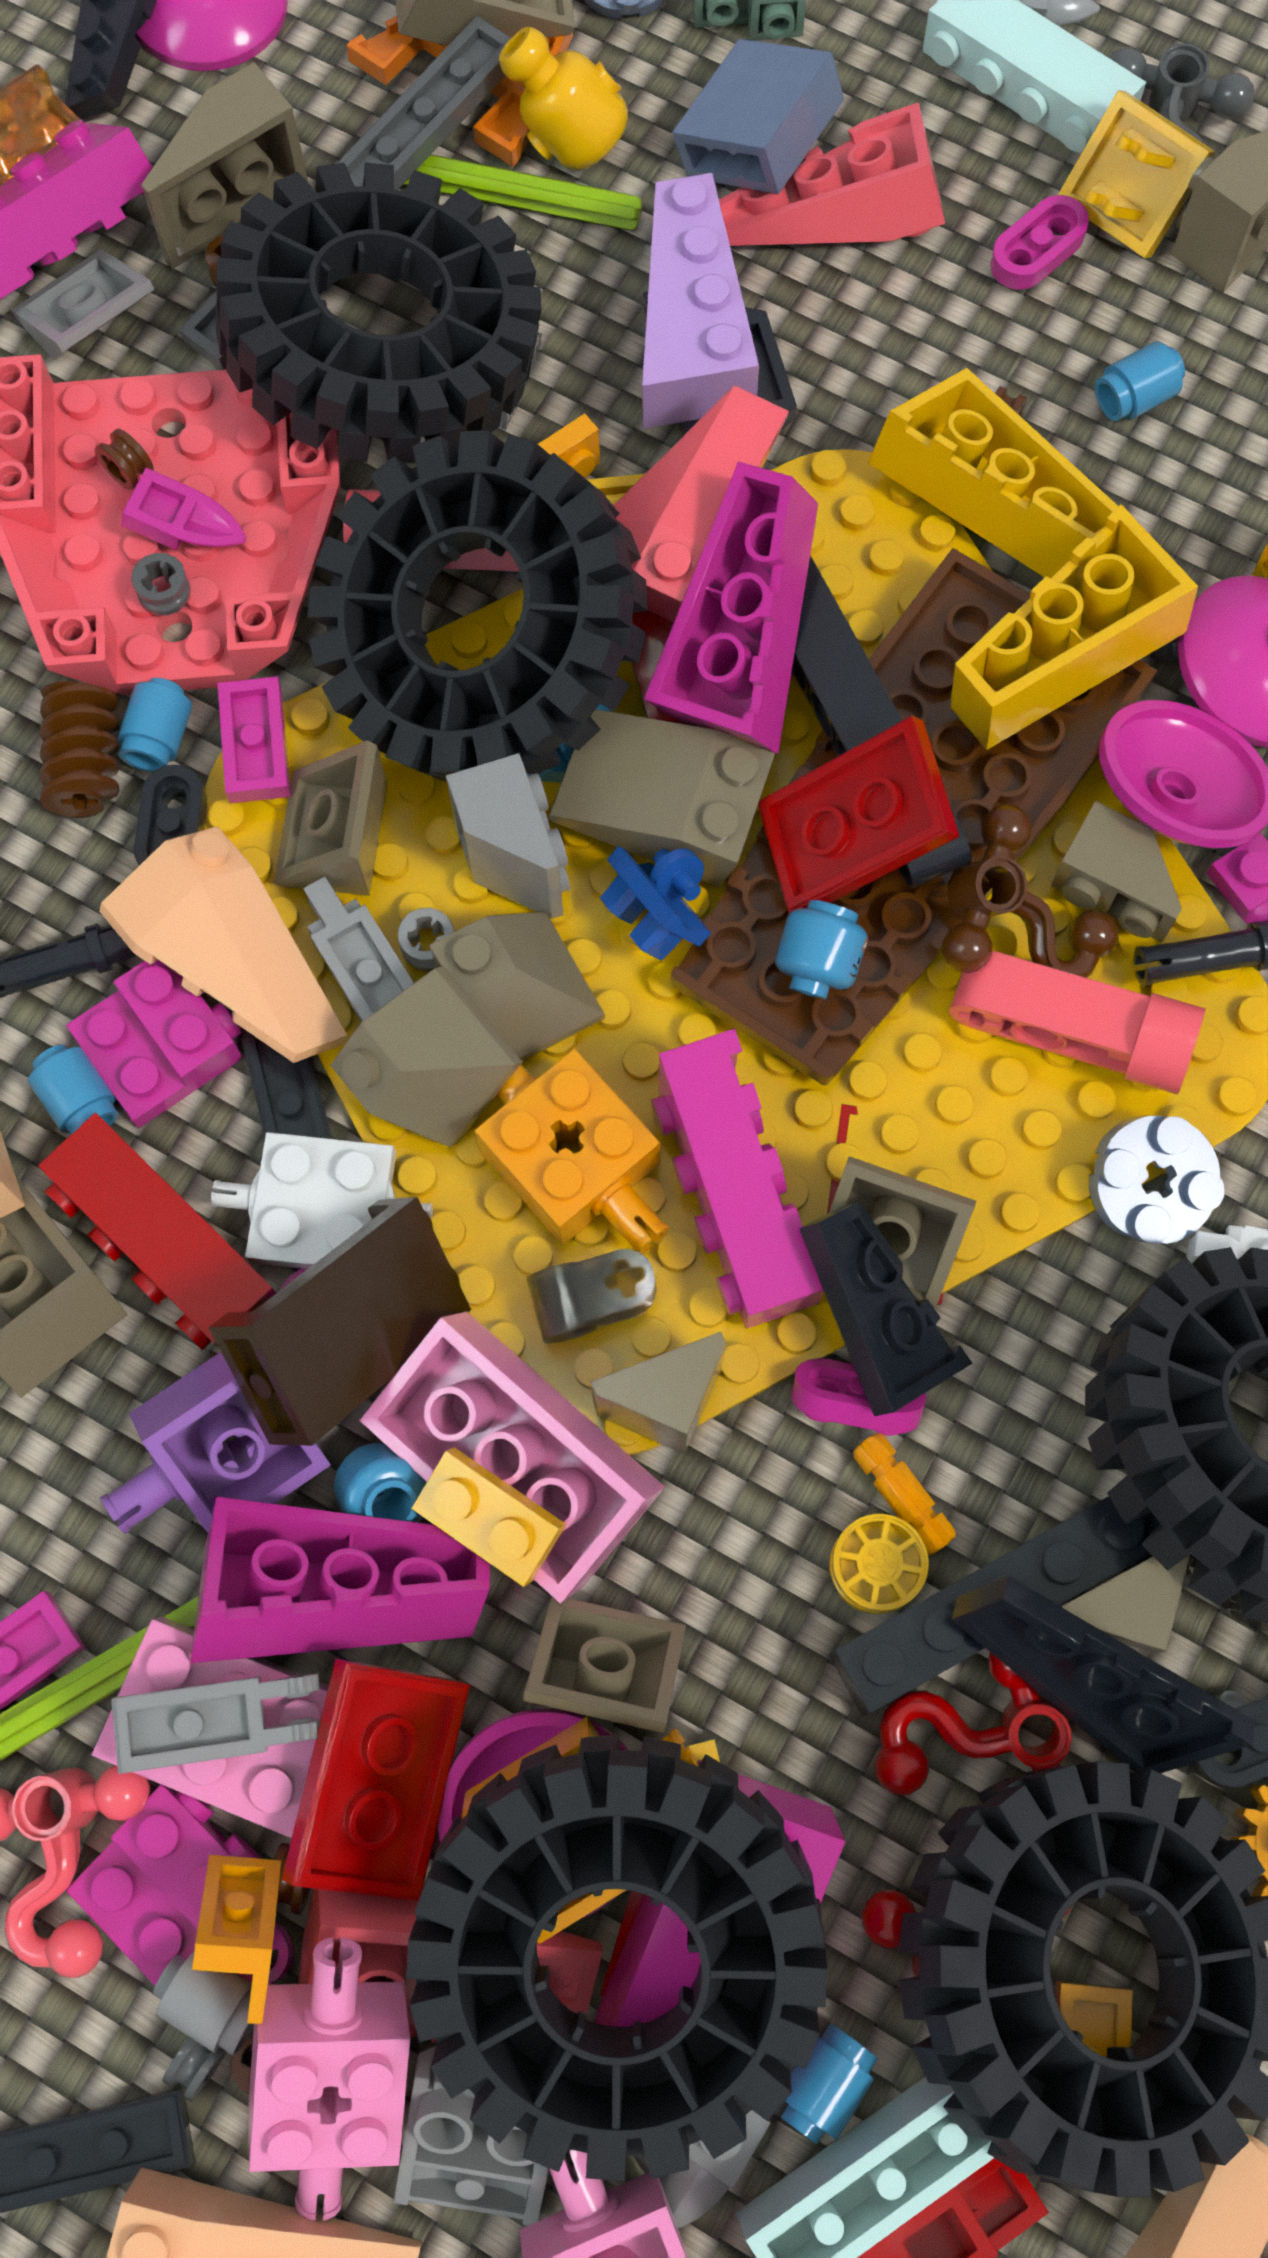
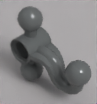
(1183, 82)

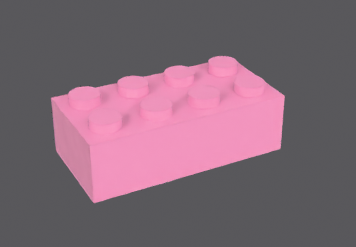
(490, 1405)
(252, 1786)

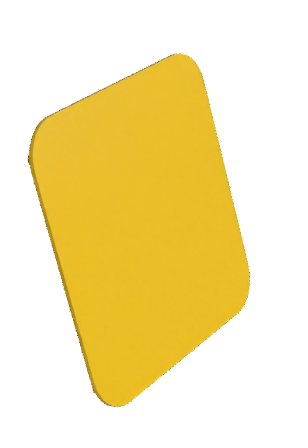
(928, 1091)

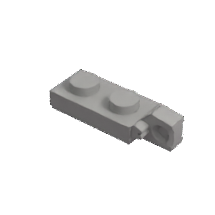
(355, 951)

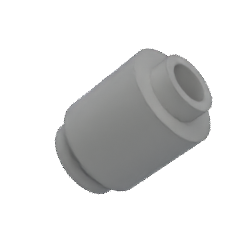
(205, 2005)

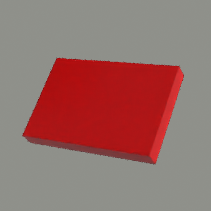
(858, 816)
(376, 1781)

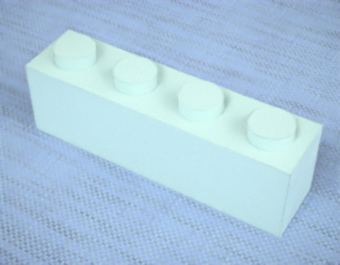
(1028, 65)
(866, 2181)

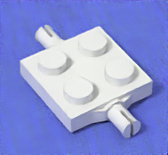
(309, 1196)

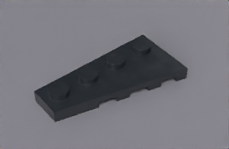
(104, 54)
(1100, 1683)

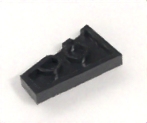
(879, 1318)

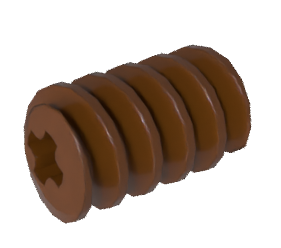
(78, 748)

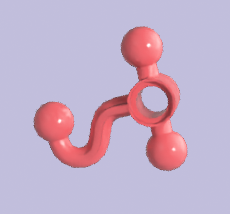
(76, 1943)

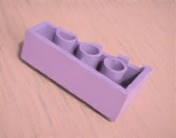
(695, 308)

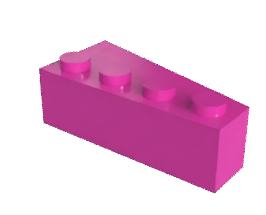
(66, 193)
(741, 612)
(734, 1181)
(329, 1582)

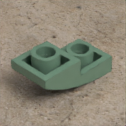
(764, 17)

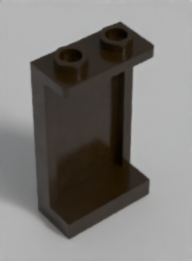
(341, 1325)

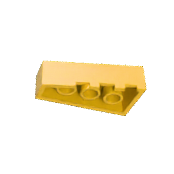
(991, 472)
(1076, 630)

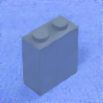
(759, 115)

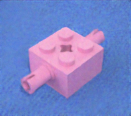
(328, 2077)
(604, 2223)

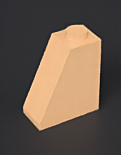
(1214, 2216)

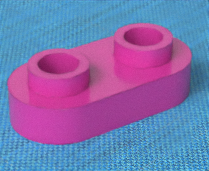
(1033, 244)
(833, 1393)

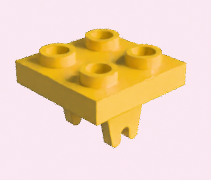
(1135, 173)

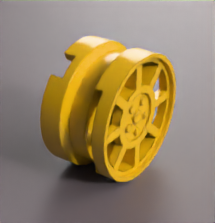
(878, 1564)

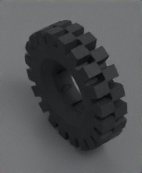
(369, 384)
(570, 624)
(1173, 1424)
(642, 1828)
(990, 2001)

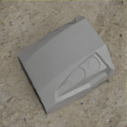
(457, 2163)

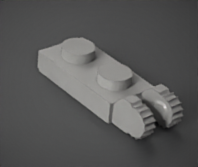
(205, 1722)

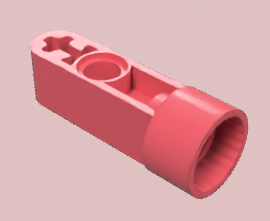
(1081, 1019)

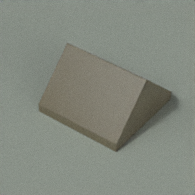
(334, 821)
(915, 1219)
(663, 1394)
(1135, 1604)

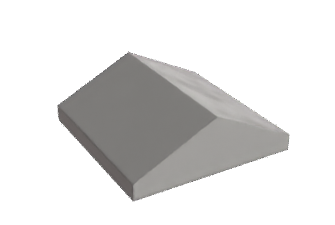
(81, 302)

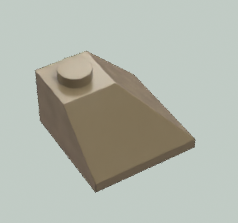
(520, 979)
(427, 1060)
(606, 1664)

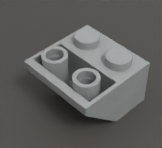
(508, 834)

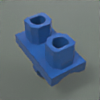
(661, 892)

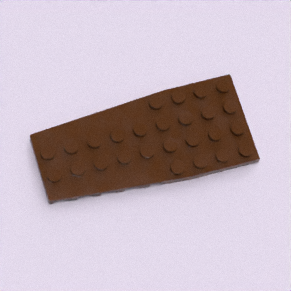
(905, 926)

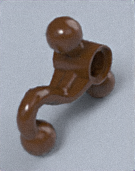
(969, 945)

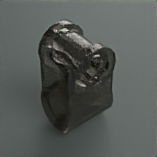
(577, 1298)

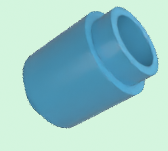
(1140, 381)
(153, 724)
(71, 1088)
(830, 2086)

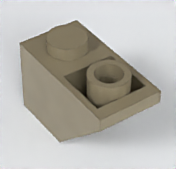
(1119, 872)

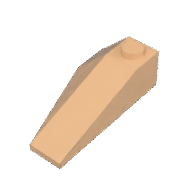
(216, 926)
(196, 2220)

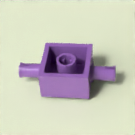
(192, 1461)

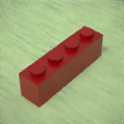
(153, 1227)

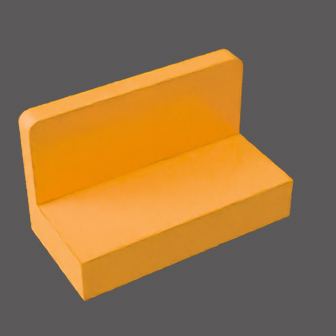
(239, 1922)

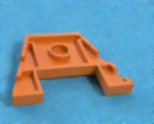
(498, 131)

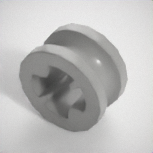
(409, 933)

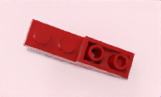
(968, 2219)

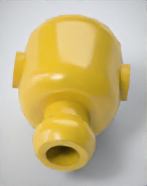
(566, 100)

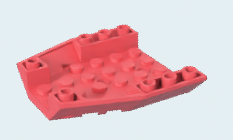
(78, 561)

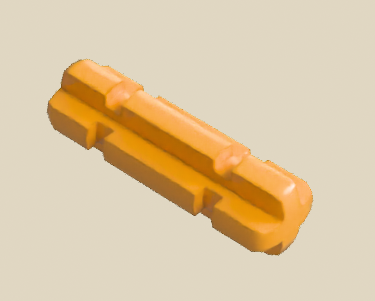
(903, 1492)

